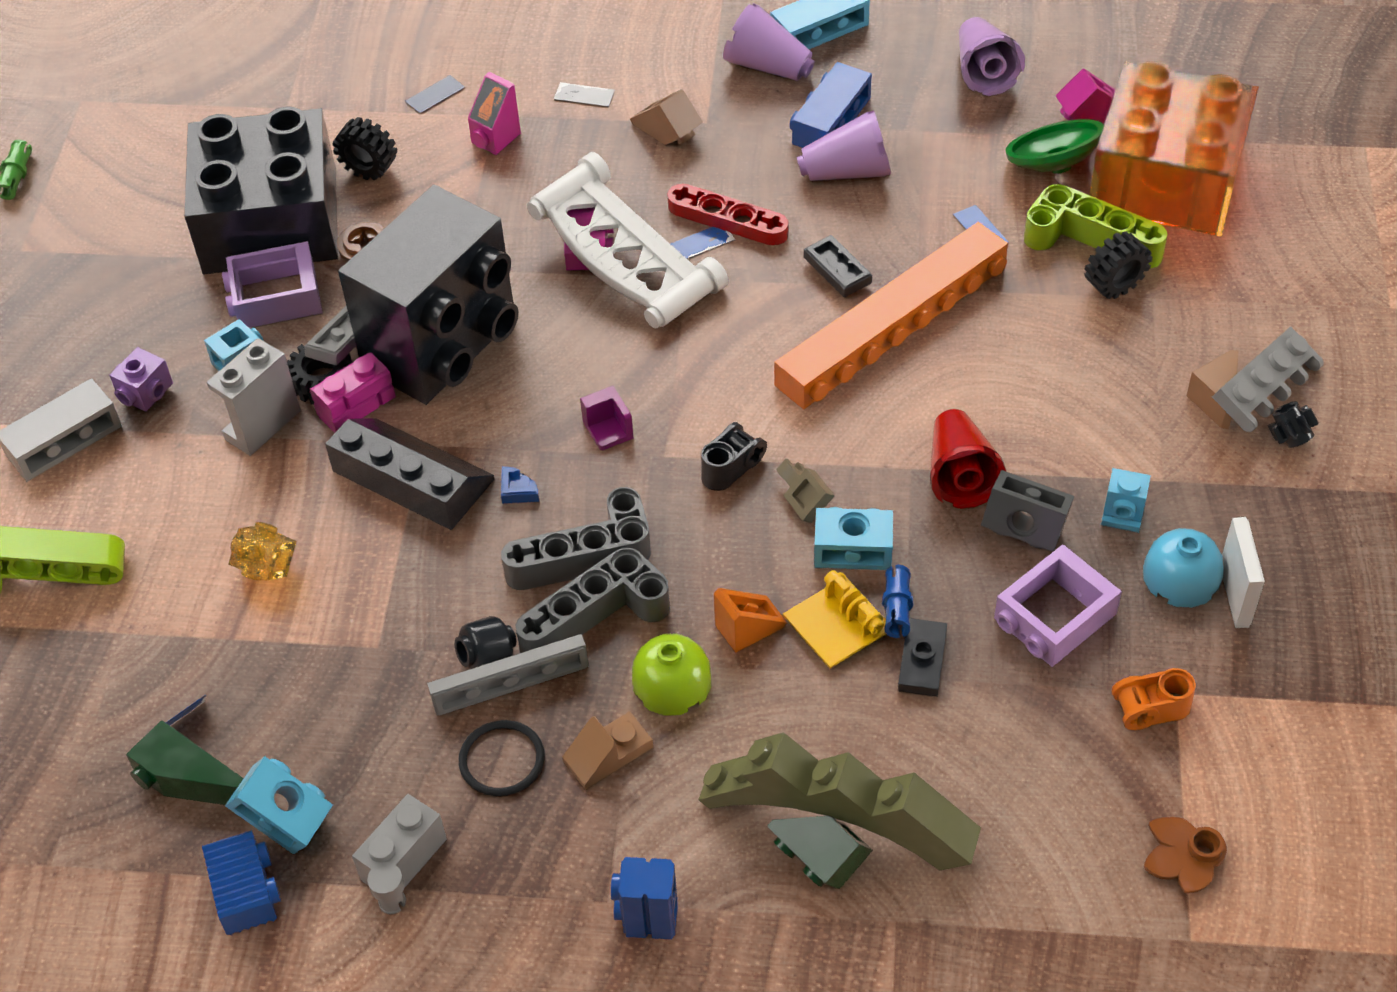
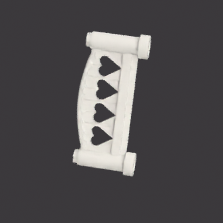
(585, 188)

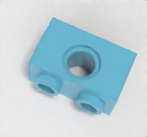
(853, 538)
(256, 804)

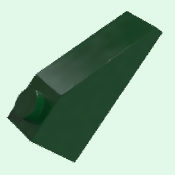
(180, 768)

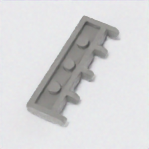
(1266, 375)

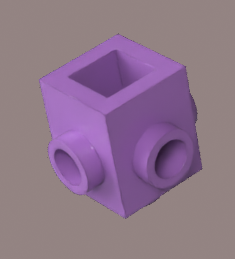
(141, 379)

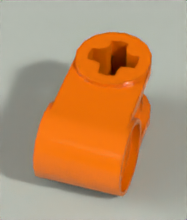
(1148, 700)

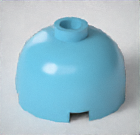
(1184, 567)

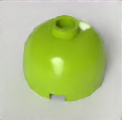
(671, 674)

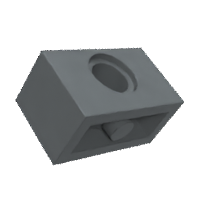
(1045, 505)

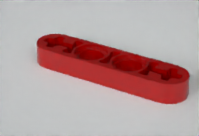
(764, 227)

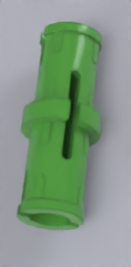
(14, 168)

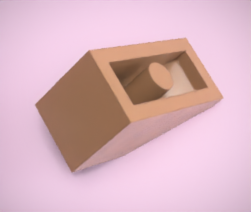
(669, 119)

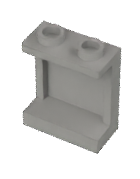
(256, 395)

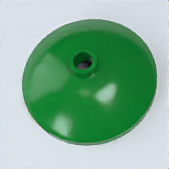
(1055, 145)

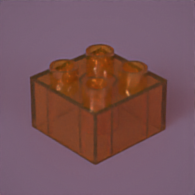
(1173, 145)

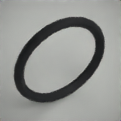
(505, 791)

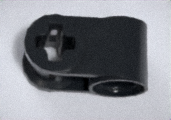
(730, 457)

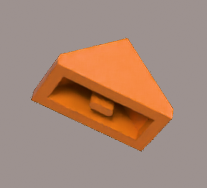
(745, 617)

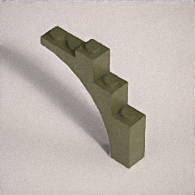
(842, 787)

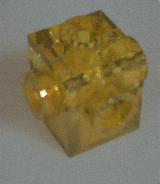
(261, 552)

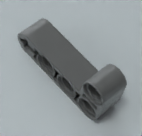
(572, 551)
(616, 581)

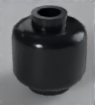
(484, 642)

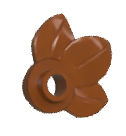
(1179, 856)

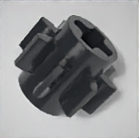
(1293, 424)

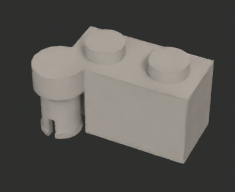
(399, 851)

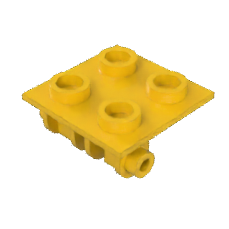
(836, 620)

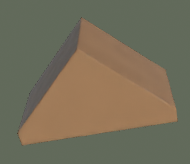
(1208, 380)

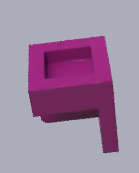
(606, 418)

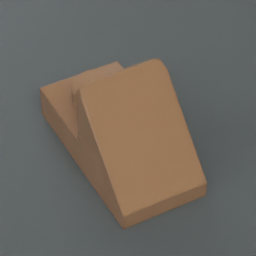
(606, 749)

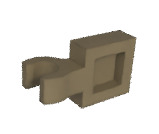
(806, 489)

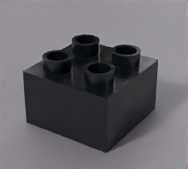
(260, 185)
(431, 292)

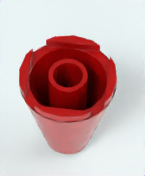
(962, 461)

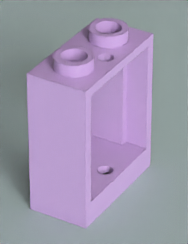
(270, 265)
(1080, 581)

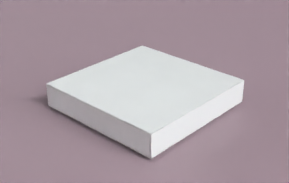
(1242, 572)

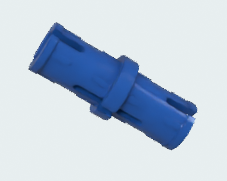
(897, 601)

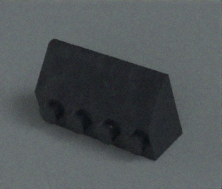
(406, 470)

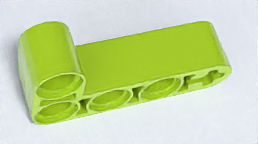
(1088, 221)
(60, 556)

